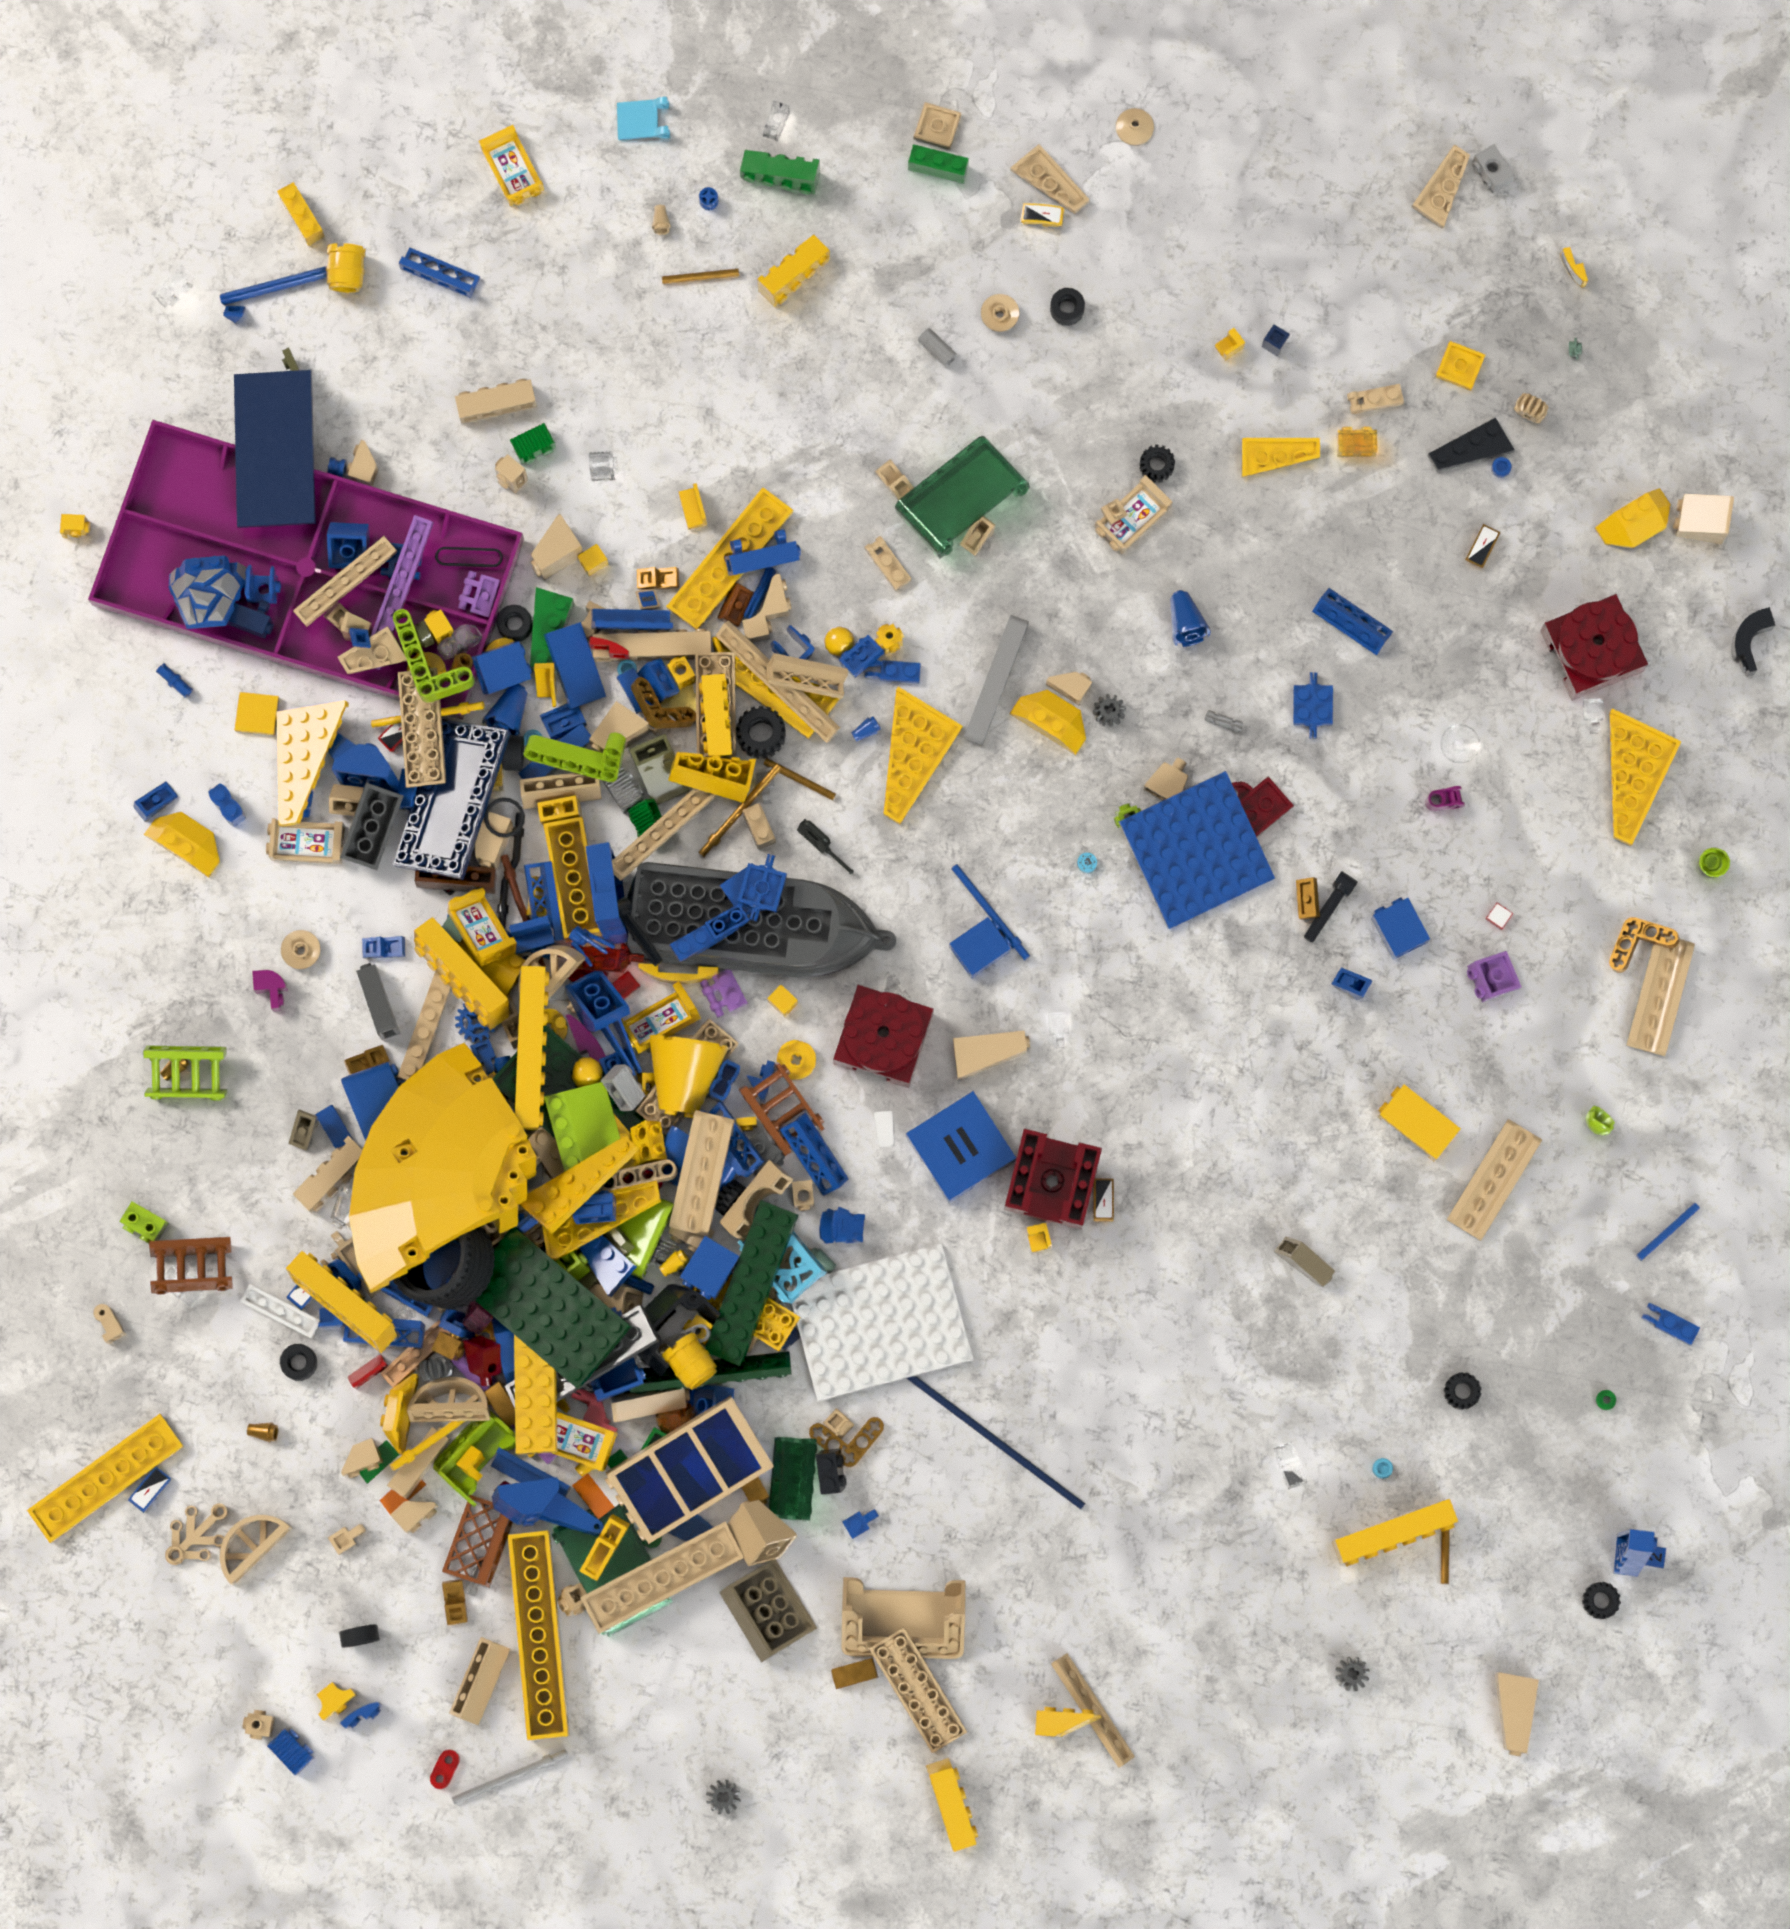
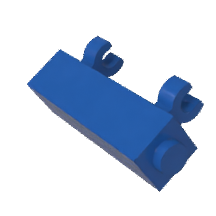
(762, 558)

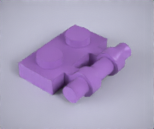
(485, 594)
(729, 990)

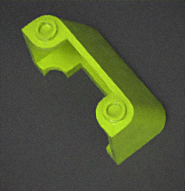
(644, 1233)

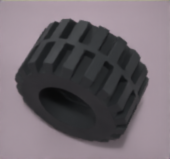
(754, 717)

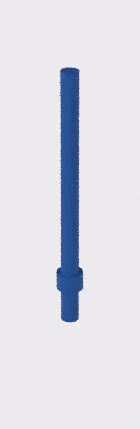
(1015, 941)

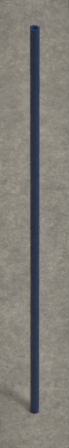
(996, 1441)

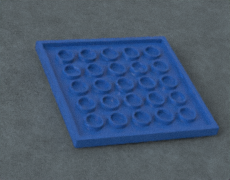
(1196, 850)

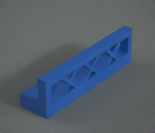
(437, 277)
(630, 619)
(1350, 622)
(549, 896)
(818, 1153)
(734, 1156)
(401, 1325)
(522, 1471)

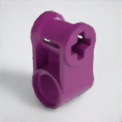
(1449, 799)

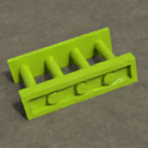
(194, 1054)

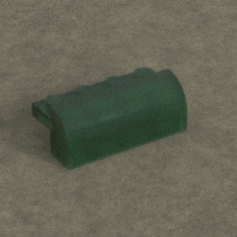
(792, 1478)

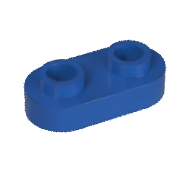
(341, 1270)

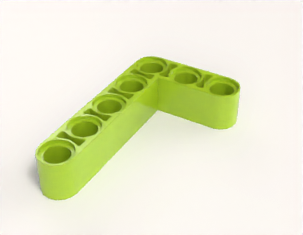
(420, 663)
(579, 760)

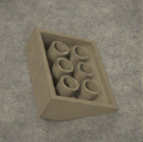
(768, 1610)

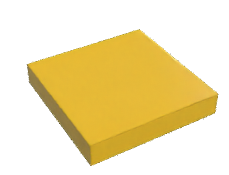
(1460, 365)
(256, 713)

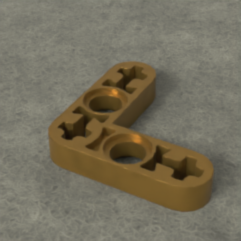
(655, 714)
(1639, 933)
(852, 1446)

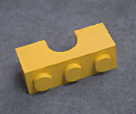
(301, 213)

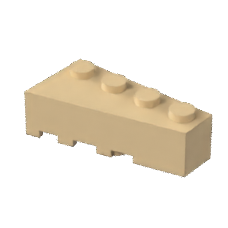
(329, 1176)

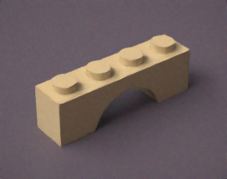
(770, 1180)

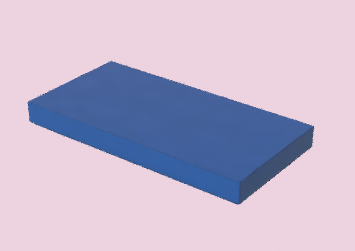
(575, 665)

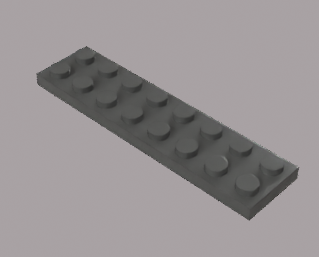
(636, 1340)

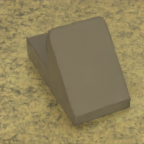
(303, 1130)

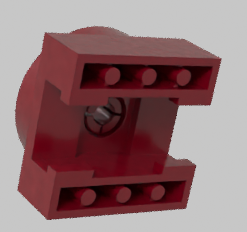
(1592, 665)
(889, 1055)
(1045, 1158)

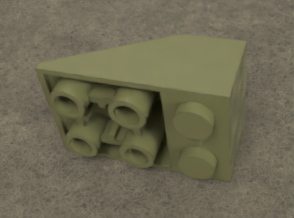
(654, 764)

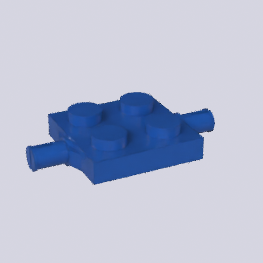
(1313, 705)
(762, 887)

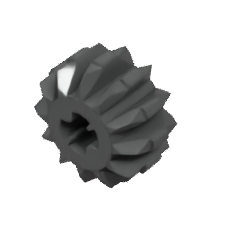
(1114, 715)
(436, 1368)
(1355, 1667)
(723, 1804)

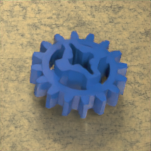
(471, 1028)

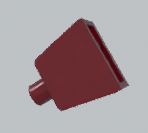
(483, 1358)

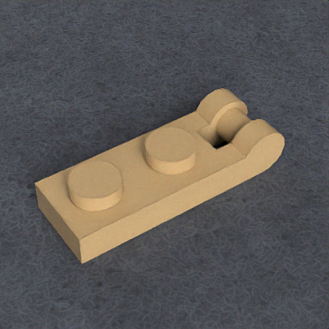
(1375, 398)
(888, 564)

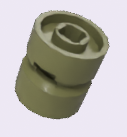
(424, 635)

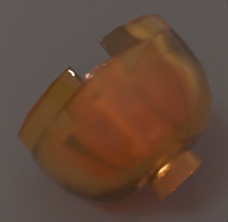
(673, 1419)

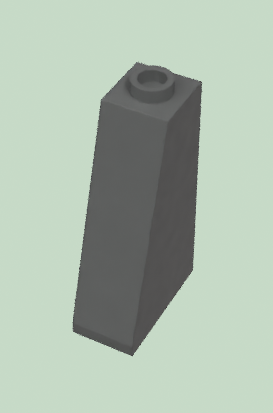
(377, 1001)

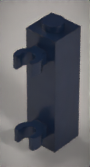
(252, 621)

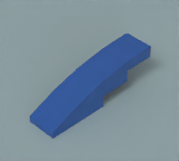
(577, 737)

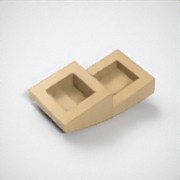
(893, 479)

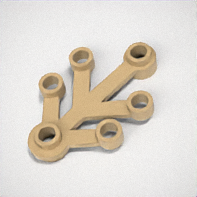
(193, 1536)

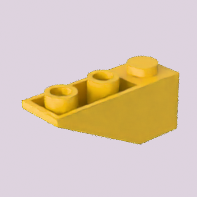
(1062, 1723)

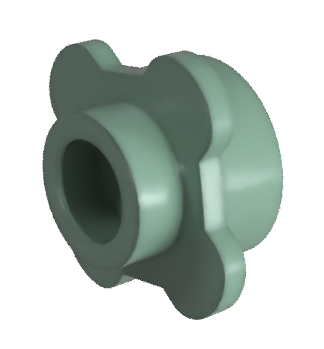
(1575, 348)

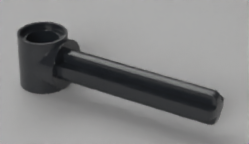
(1342, 887)
(625, 910)

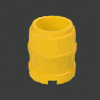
(345, 267)
(690, 1361)

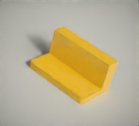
(693, 507)
(546, 681)

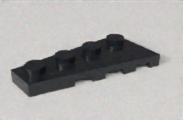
(1478, 444)

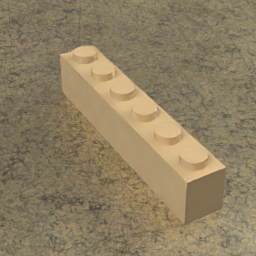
(652, 646)

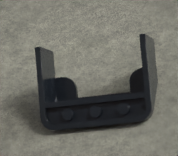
(662, 1306)

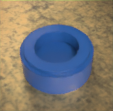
(1501, 467)

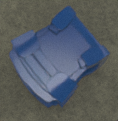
(254, 582)
(802, 639)
(841, 1226)

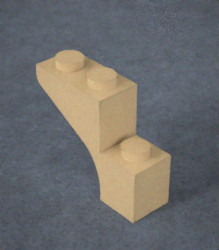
(774, 607)

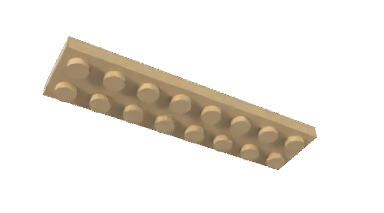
(662, 1577)

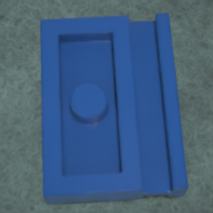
(562, 720)

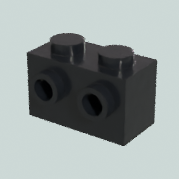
(830, 1471)

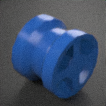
(708, 194)
(337, 467)

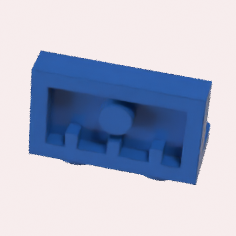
(861, 656)
(452, 1321)

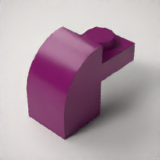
(270, 982)

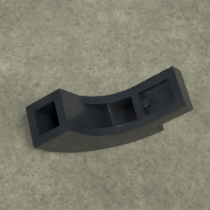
(1754, 624)

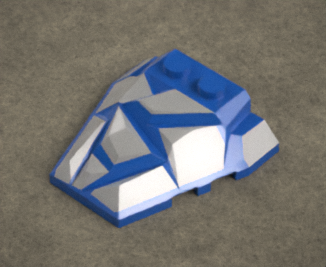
(206, 590)

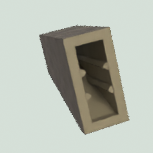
(1305, 1261)

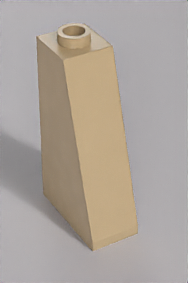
(985, 1051)
(634, 1405)
(411, 1474)
(1516, 1710)

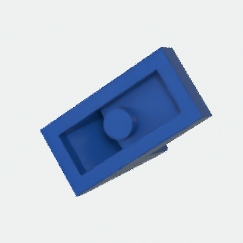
(1351, 983)
(766, 1071)

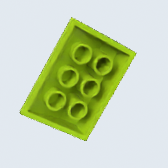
(582, 1122)

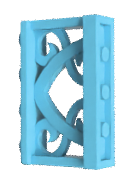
(808, 1263)

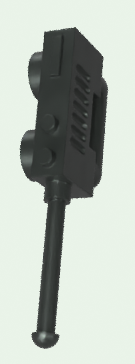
(819, 840)

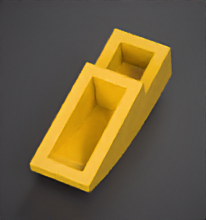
(604, 1547)

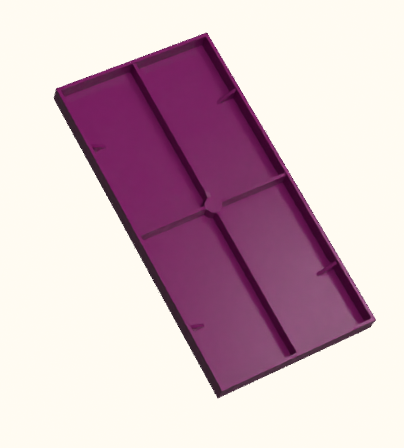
(186, 509)

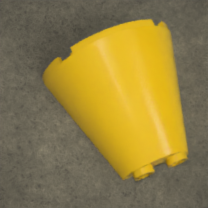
(684, 1072)

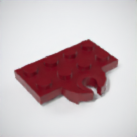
(1262, 804)

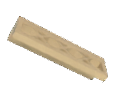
(806, 671)

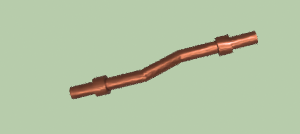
(510, 875)

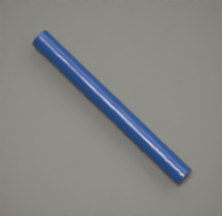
(1668, 1231)

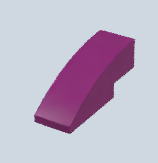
(585, 1040)

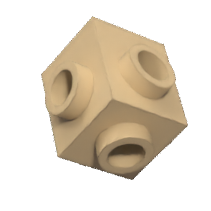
(570, 1600)
(265, 1728)

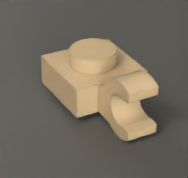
(344, 1539)

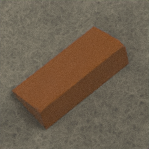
(735, 604)

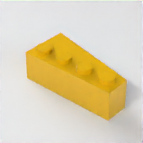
(793, 271)
(717, 717)
(713, 774)
(951, 1804)

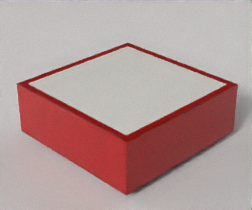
(1499, 916)

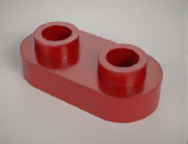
(444, 1769)

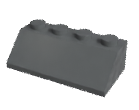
(371, 826)

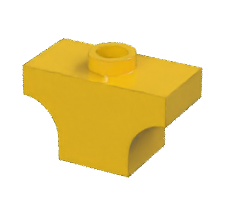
(334, 1700)

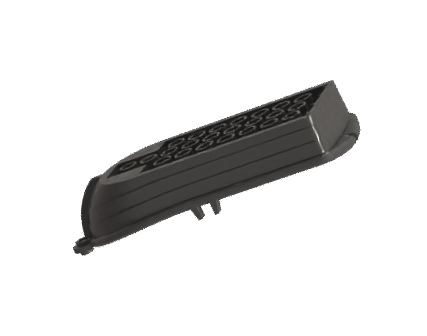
(808, 937)

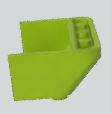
(482, 1435)

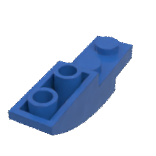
(710, 933)

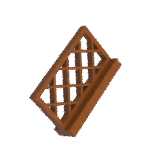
(494, 1550)

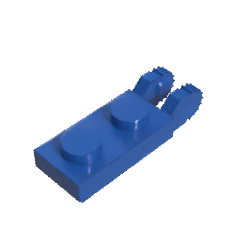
(896, 671)
(1672, 1324)

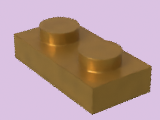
(1307, 898)

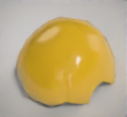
(839, 640)
(586, 1072)

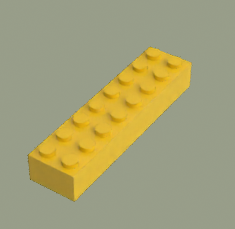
(529, 1049)

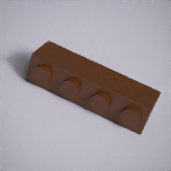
(474, 879)

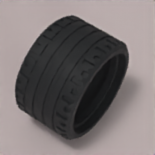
(468, 1281)

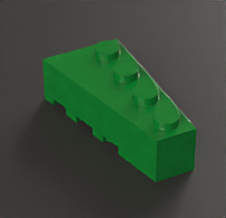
(781, 171)
(551, 613)

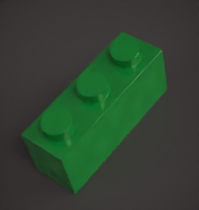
(938, 163)

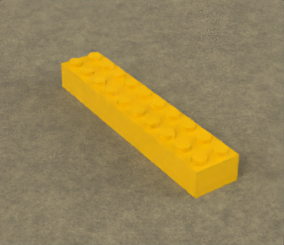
(538, 1635)

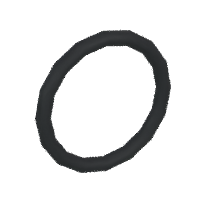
(504, 834)

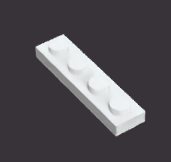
(280, 1311)

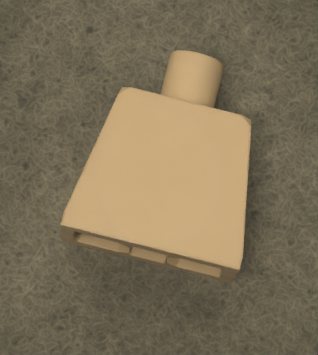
(1167, 780)

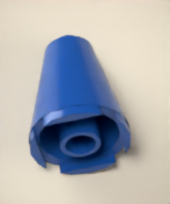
(1186, 620)
(508, 710)

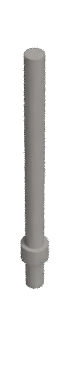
(546, 1761)

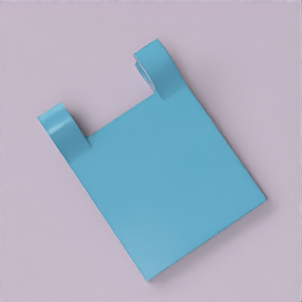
(640, 119)

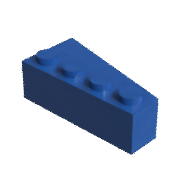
(1633, 1551)

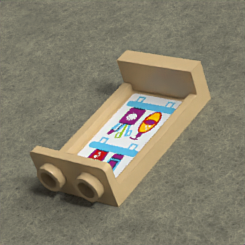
(1144, 508)
(306, 842)

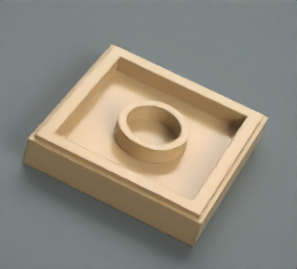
(937, 126)

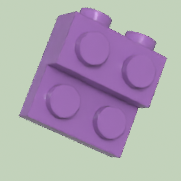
(1493, 976)

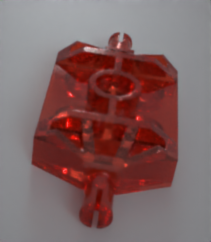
(614, 961)

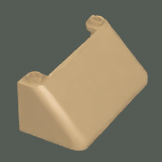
(930, 1618)

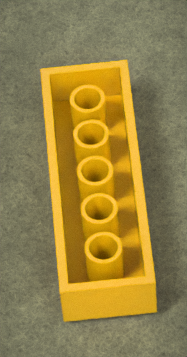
(567, 851)
(461, 974)
(341, 1301)
(1395, 1531)

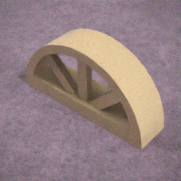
(557, 977)
(425, 1409)
(250, 1559)

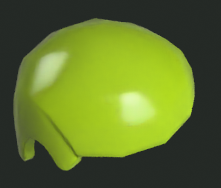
(1714, 862)
(1599, 1121)

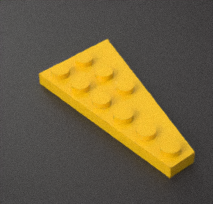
(758, 690)
(567, 1192)
(629, 1203)

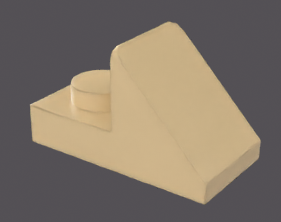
(977, 535)

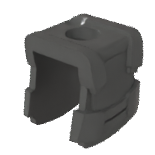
(765, 1149)

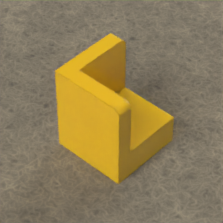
(1230, 344)
(592, 560)
(782, 1000)
(1038, 1237)
(470, 1462)

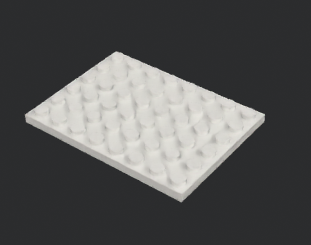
(881, 1323)

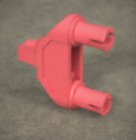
(595, 1413)

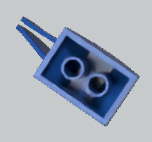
(361, 764)
(600, 1005)
(540, 1500)

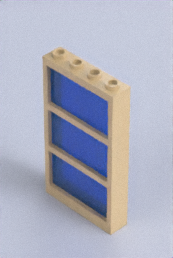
(688, 1470)

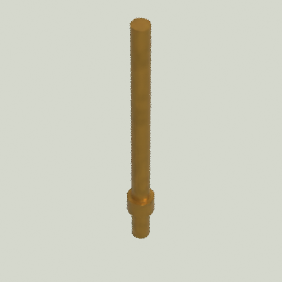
(714, 839)

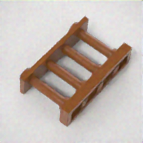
(762, 1110)
(184, 1247)

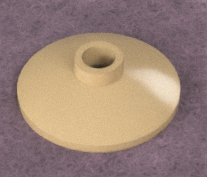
(1134, 135)
(1000, 304)
(295, 941)

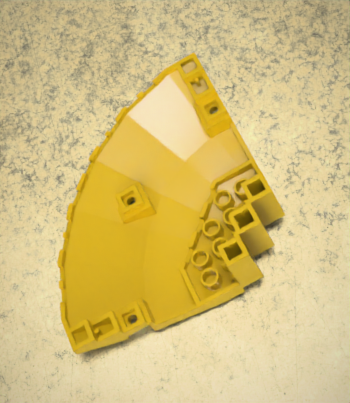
(460, 1170)

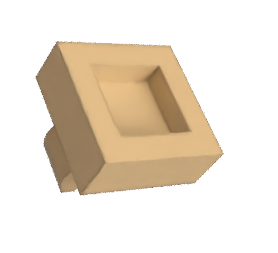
(1113, 511)

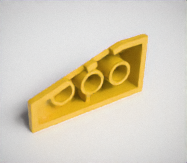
(503, 972)

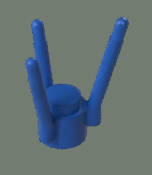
(582, 936)

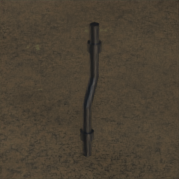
(502, 907)

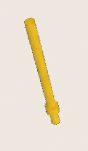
(463, 708)
(409, 1455)

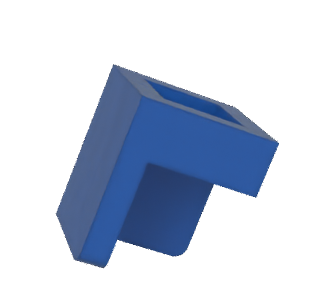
(328, 1320)

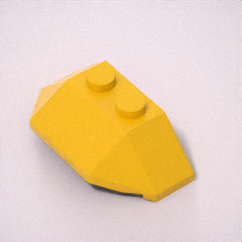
(1636, 521)
(1052, 718)
(186, 841)
(396, 1419)

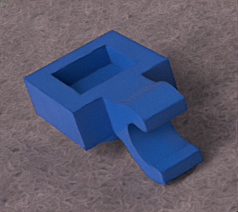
(484, 1053)
(858, 1524)

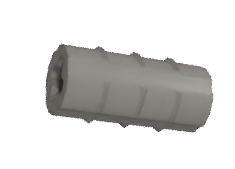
(937, 347)

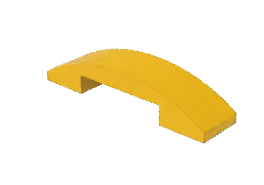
(672, 978)

